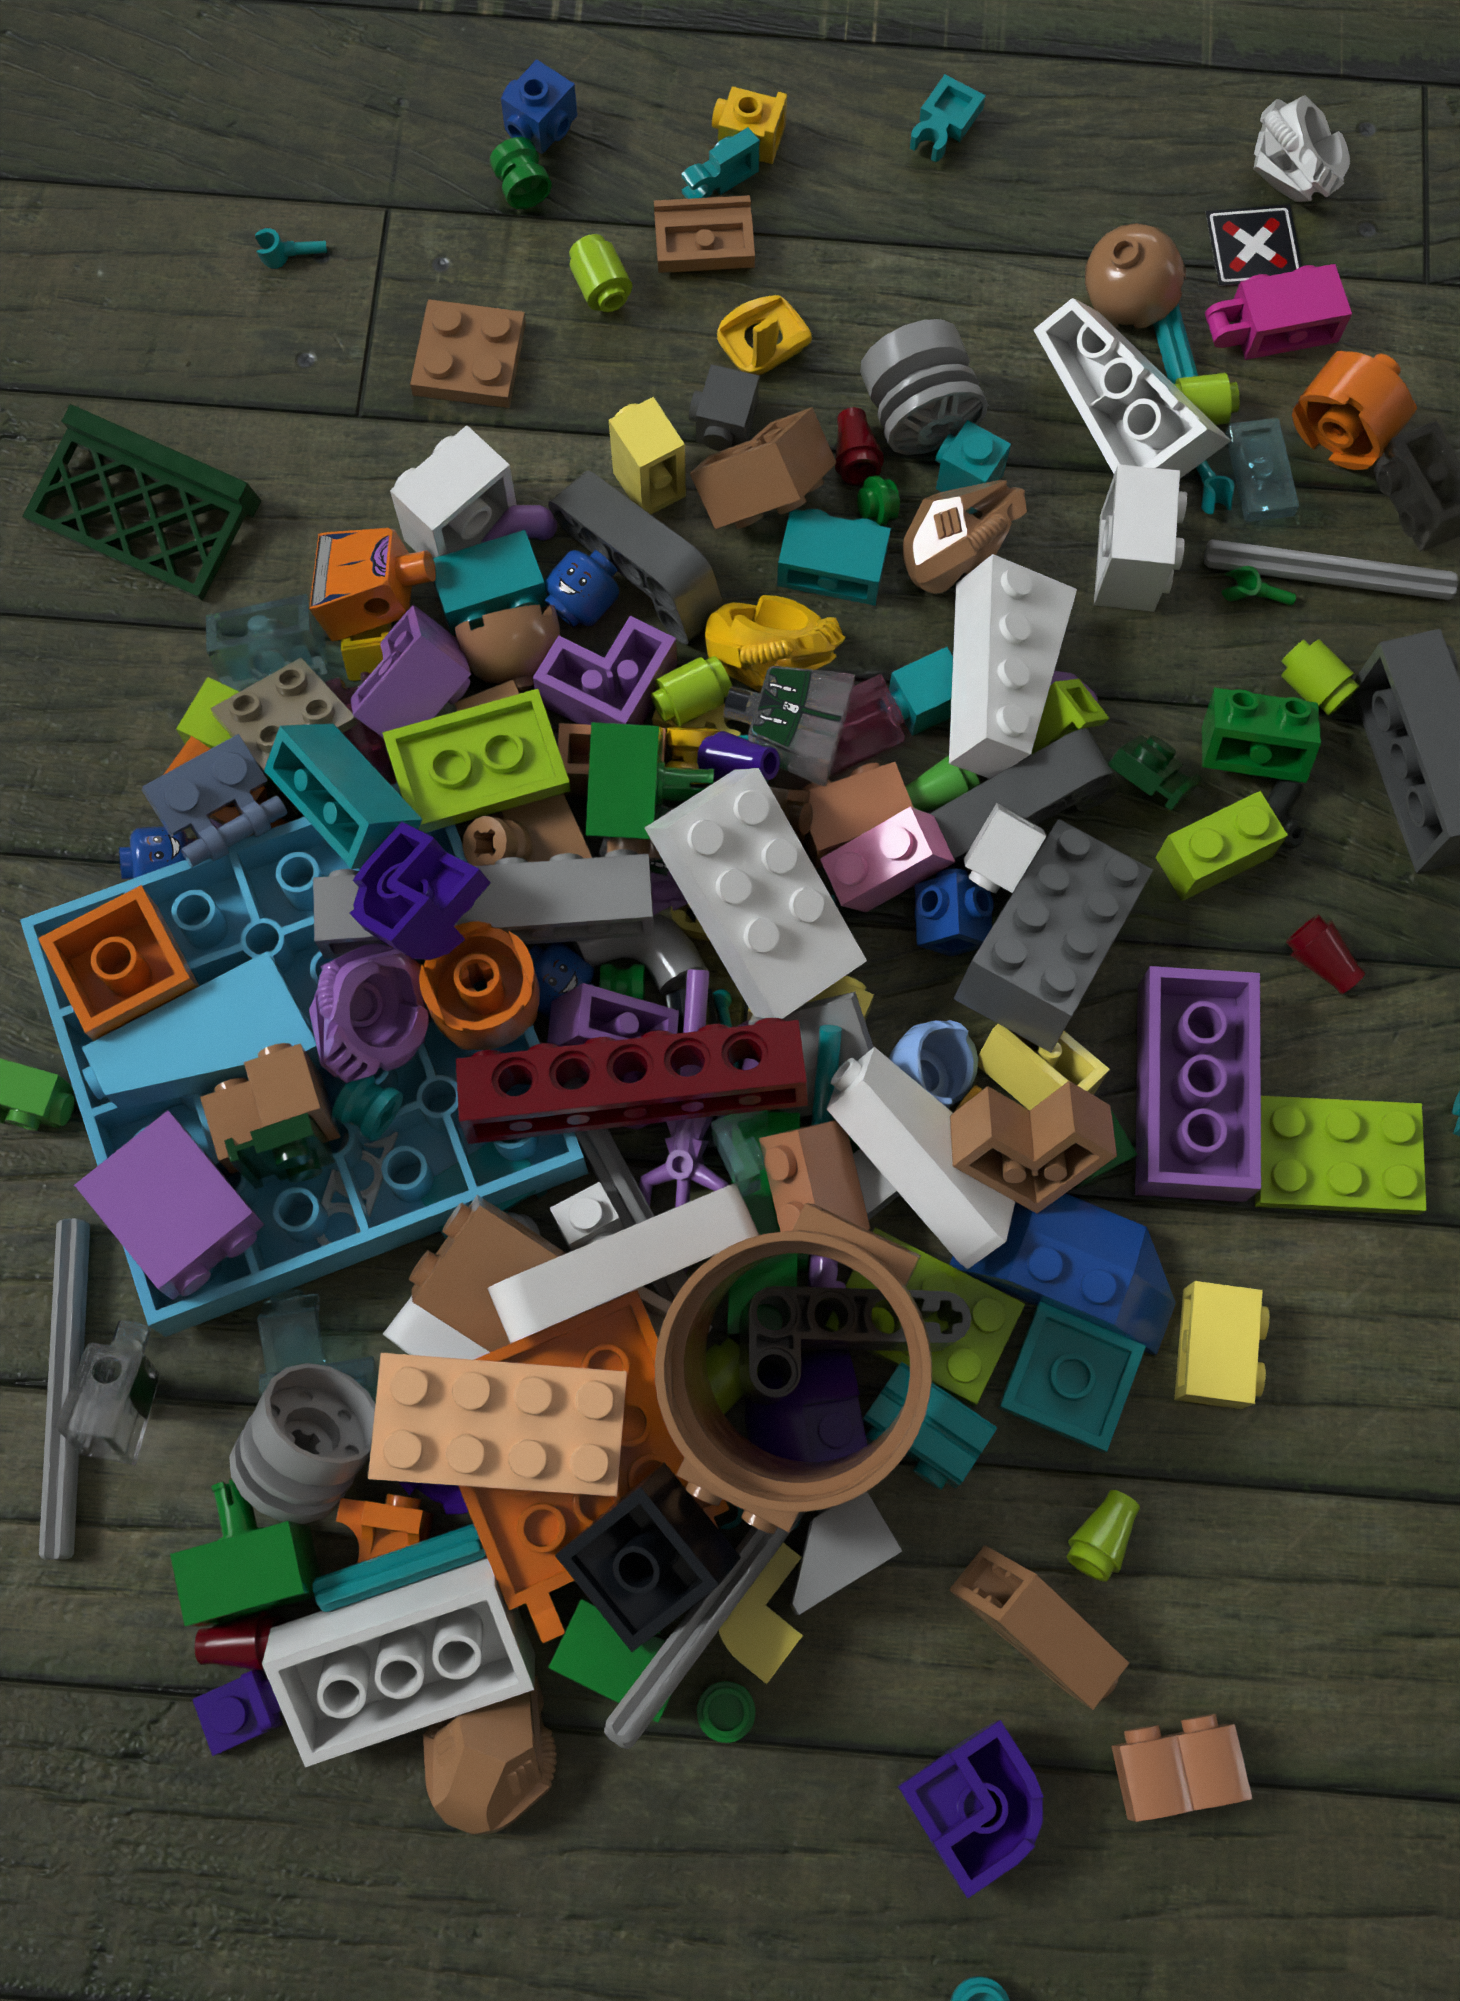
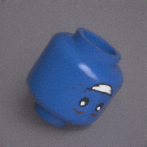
(582, 587)
(151, 850)
(558, 972)

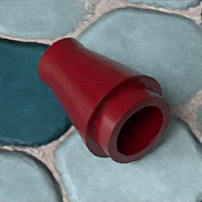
(856, 448)
(1325, 953)
(237, 1642)

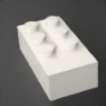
(756, 893)
(398, 1661)

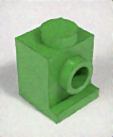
(33, 1097)

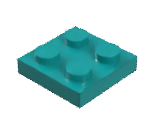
(1072, 1377)

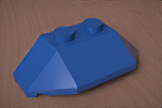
(1084, 1266)

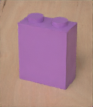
(170, 1207)

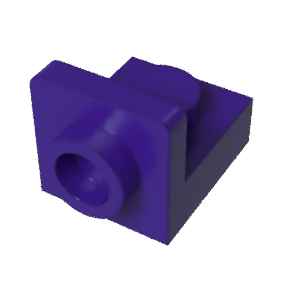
(238, 1711)

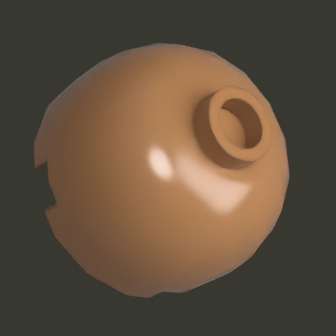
(1135, 275)
(509, 644)

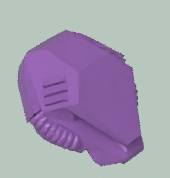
(368, 1012)

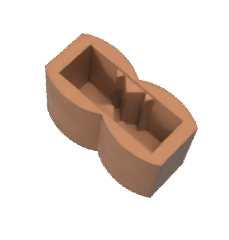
(1180, 1769)

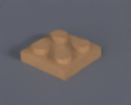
(468, 353)

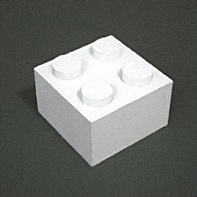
(453, 495)
(1139, 538)

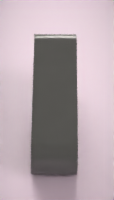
(642, 552)
(1034, 788)
(854, 1329)

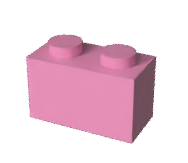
(887, 860)

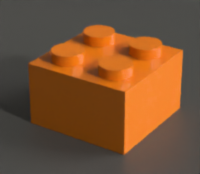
(118, 962)

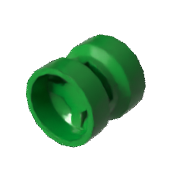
(522, 177)

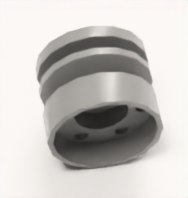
(922, 385)
(303, 1443)

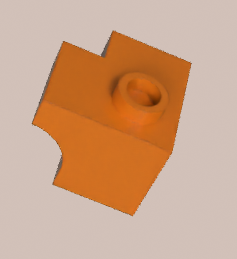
(385, 1526)

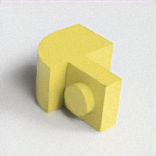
(756, 1632)

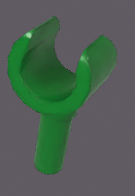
(1250, 584)

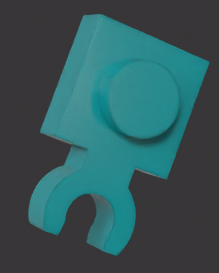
(947, 113)
(728, 165)

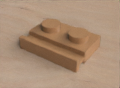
(704, 234)

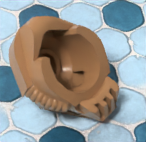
(952, 542)
(490, 1763)

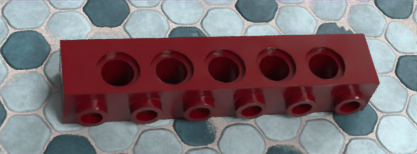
(607, 1102)

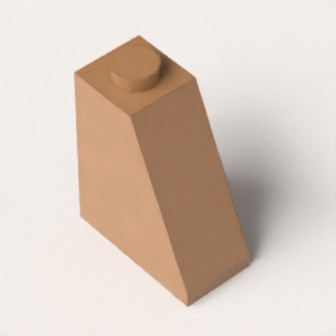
(1040, 1626)

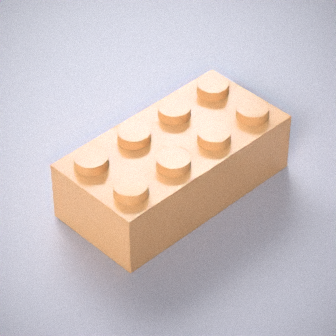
(497, 1425)

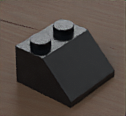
(649, 1557)

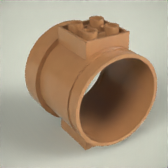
(721, 1460)

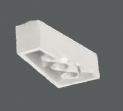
(1123, 397)
(1003, 662)

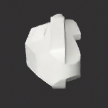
(1298, 150)

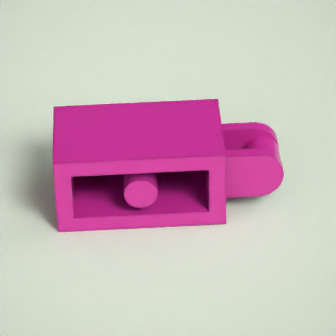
(1282, 312)

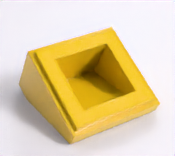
(363, 651)

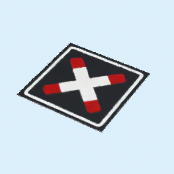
(1253, 242)

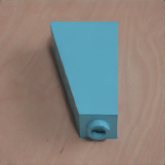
(198, 1038)

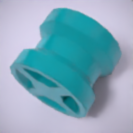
(367, 1106)

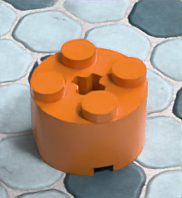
(1354, 408)
(488, 1016)

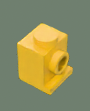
(759, 112)

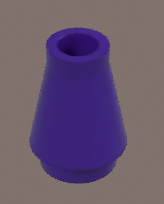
(730, 752)

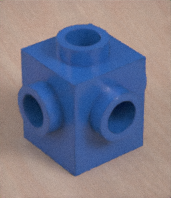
(539, 106)
(952, 913)

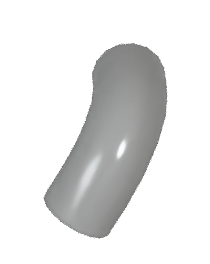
(665, 954)

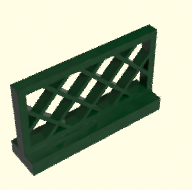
(169, 471)

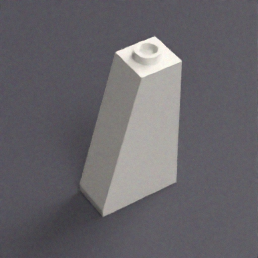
(910, 1144)

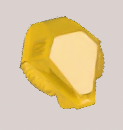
(768, 635)

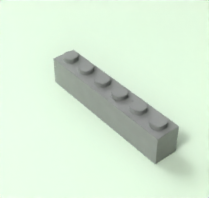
(534, 900)

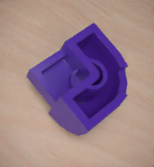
(415, 894)
(817, 1418)
(978, 1807)

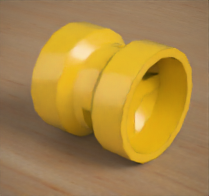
(685, 745)

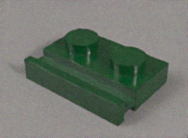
(1154, 769)
(289, 1149)

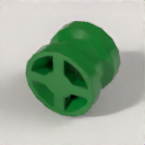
(624, 981)

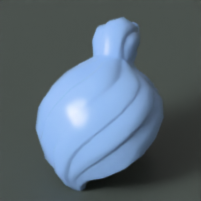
(938, 1059)

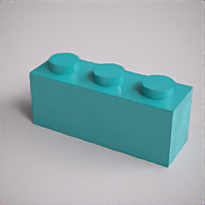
(337, 790)

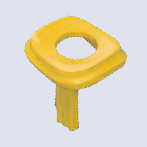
(766, 354)

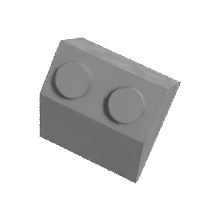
(840, 1549)

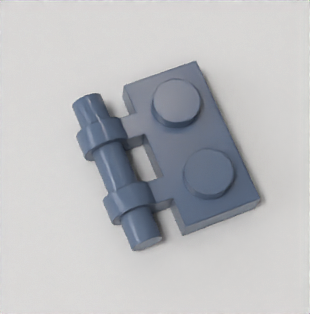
(207, 785)

